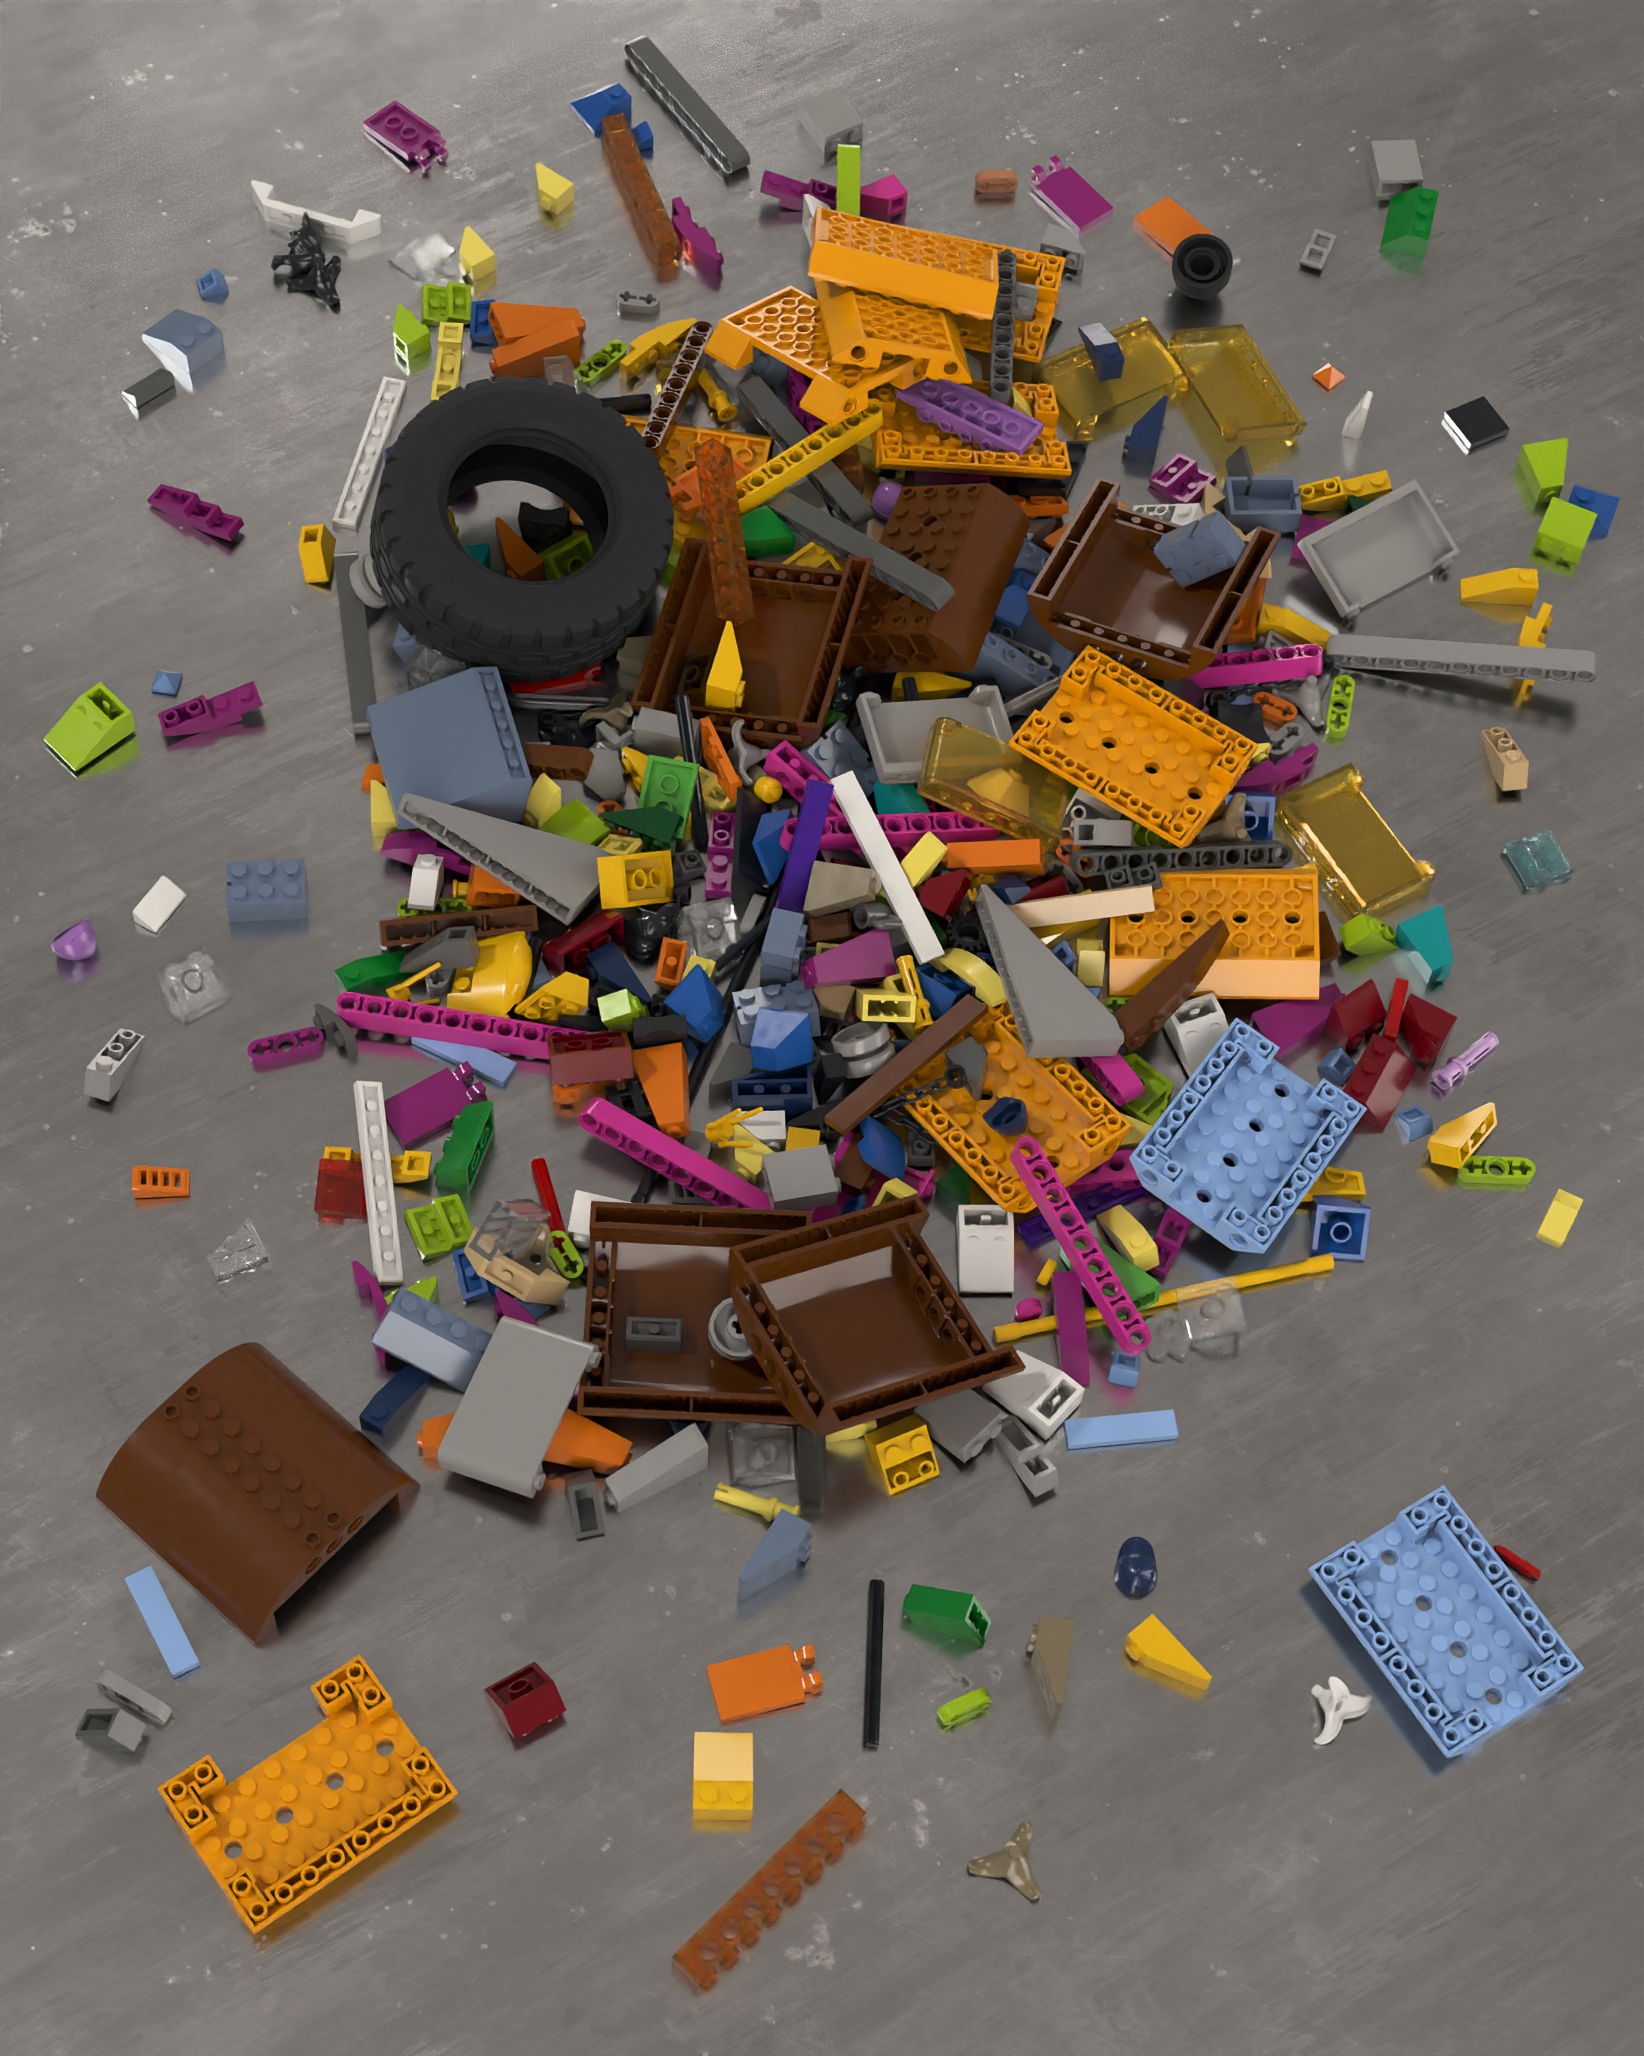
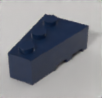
(775, 1091)

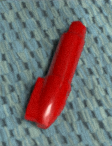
(1522, 1565)

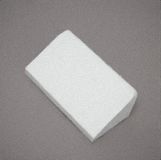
(158, 904)

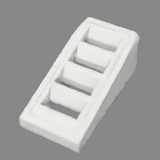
(1356, 419)

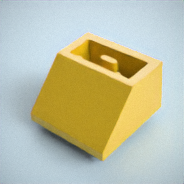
(558, 997)
(902, 1453)

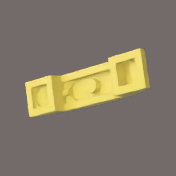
(448, 359)
(975, 971)

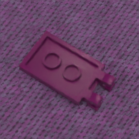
(406, 133)
(1070, 195)
(795, 391)
(432, 1104)

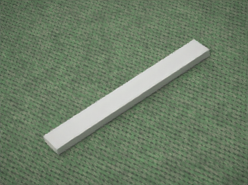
(369, 454)
(884, 863)
(378, 1183)

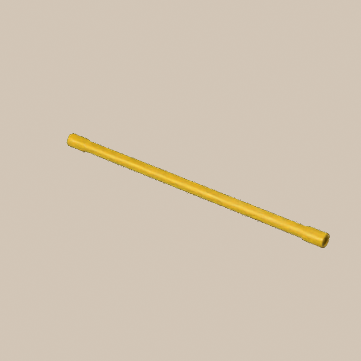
(1309, 1265)

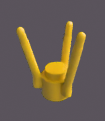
(401, 990)
(722, 1129)

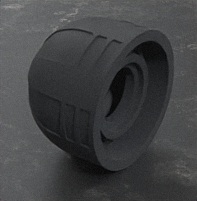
(1202, 266)

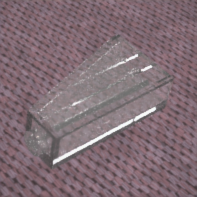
(508, 1227)

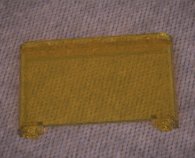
(1235, 383)
(1081, 395)
(993, 783)
(1350, 842)

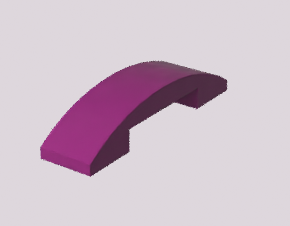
(366, 1286)

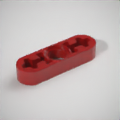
(1395, 1009)

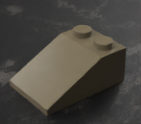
(1051, 1650)

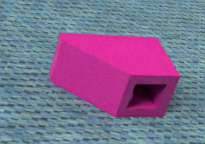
(883, 196)

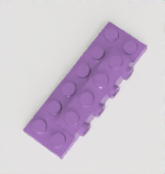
(972, 415)

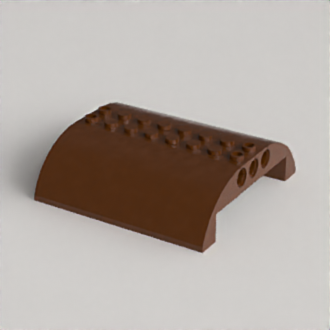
(1119, 598)
(785, 651)
(676, 1267)
(858, 1318)
(248, 1484)

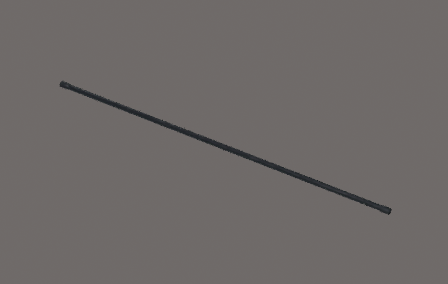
(738, 979)

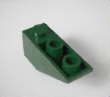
(649, 822)

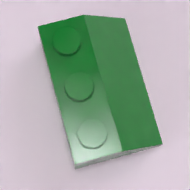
(1410, 222)
(465, 1147)

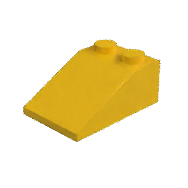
(725, 681)
(635, 879)
(723, 1776)

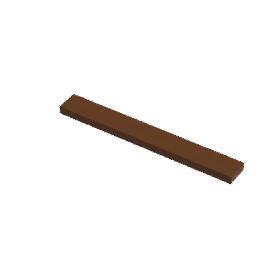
(905, 1064)

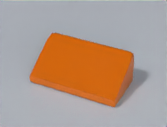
(671, 963)

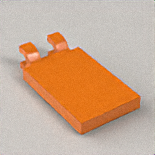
(1169, 224)
(687, 489)
(762, 1681)

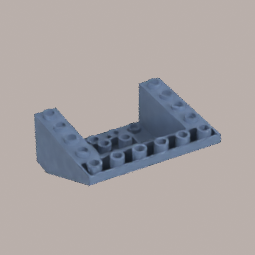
(1008, 666)
(453, 746)

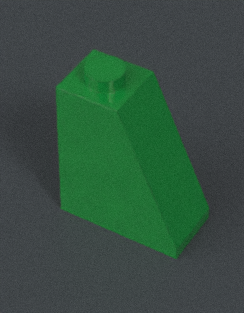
(766, 533)
(948, 1613)

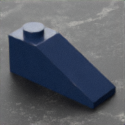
(1102, 351)
(1145, 434)
(611, 969)
(393, 1402)

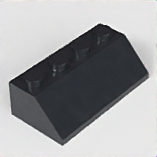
(747, 870)

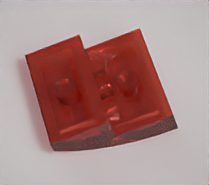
(340, 1188)

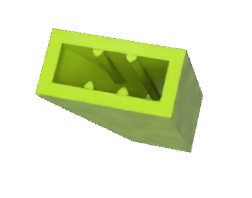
(1544, 468)

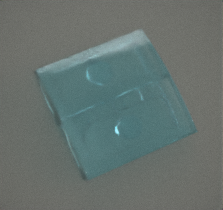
(1538, 859)

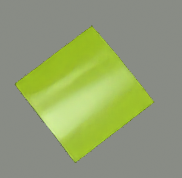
(445, 304)
(577, 823)
(439, 1226)

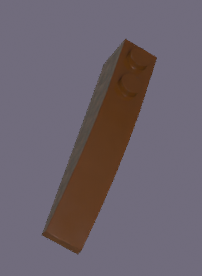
(486, 922)
(1170, 988)

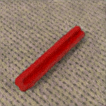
(548, 1199)

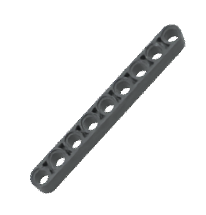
(687, 104)
(1003, 330)
(787, 432)
(355, 643)
(1193, 856)

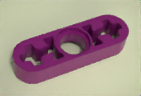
(280, 1056)

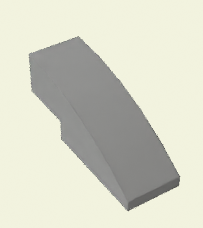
(1027, 1456)

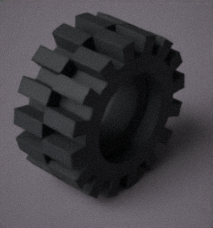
(966, 923)

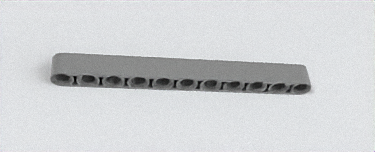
(1462, 658)

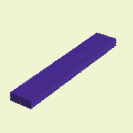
(804, 845)
(1090, 1204)

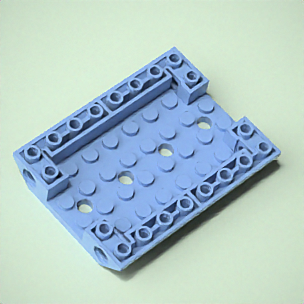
(1212, 1122)
(1471, 1605)

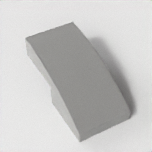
(1318, 249)

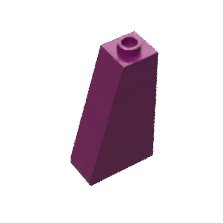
(854, 962)
(1295, 1021)

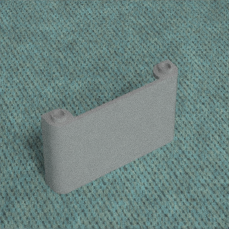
(1378, 549)
(900, 730)
(515, 1405)

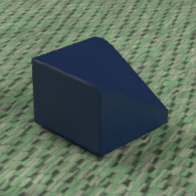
(1010, 889)

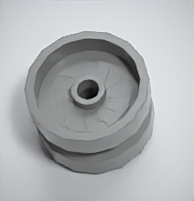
(365, 583)
(864, 1047)
(724, 1336)

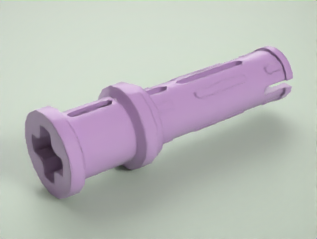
(1458, 1065)

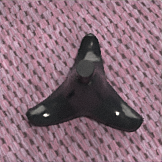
(319, 279)
(572, 736)

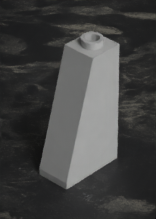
(658, 1469)

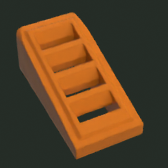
(150, 1191)

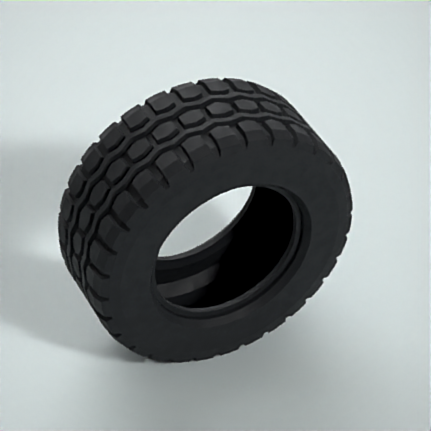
(541, 439)

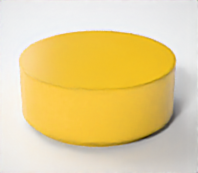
(1047, 1271)

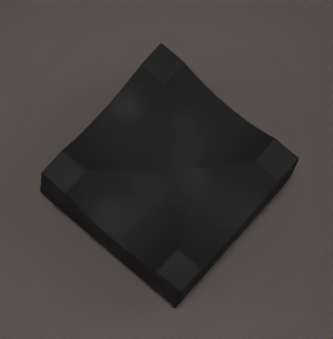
(544, 524)
(1241, 718)
(659, 1031)

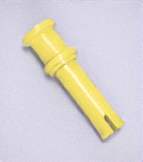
(767, 1507)

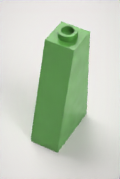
(1139, 1285)

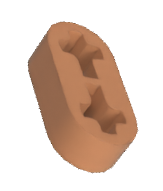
(996, 181)

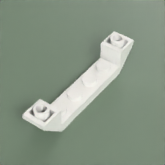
(364, 225)

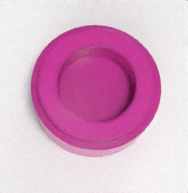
(1028, 1309)

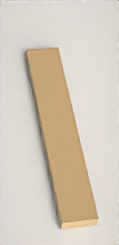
(1084, 906)

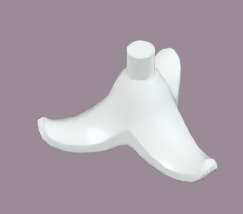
(1337, 1706)

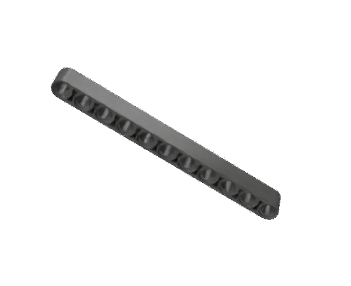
(845, 541)

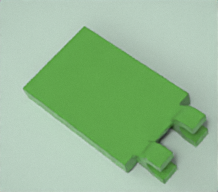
(669, 786)

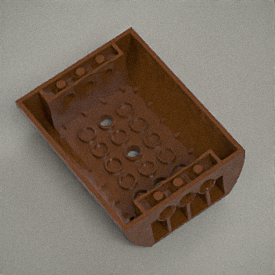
(967, 539)

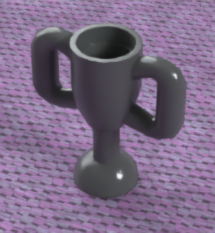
(875, 916)

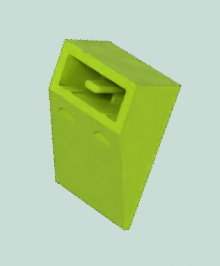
(90, 727)

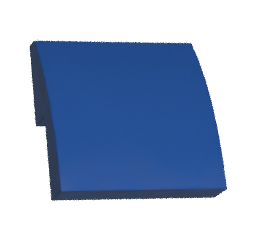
(480, 327)
(882, 1149)
(473, 1285)

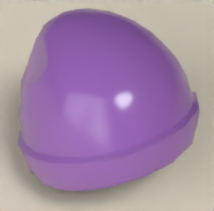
(885, 498)
(75, 942)

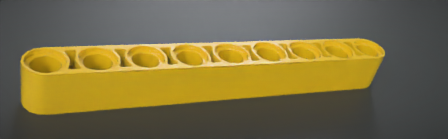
(806, 456)

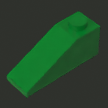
(371, 973)

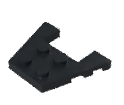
(1052, 487)

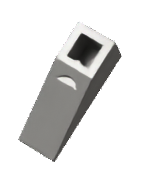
(112, 1064)

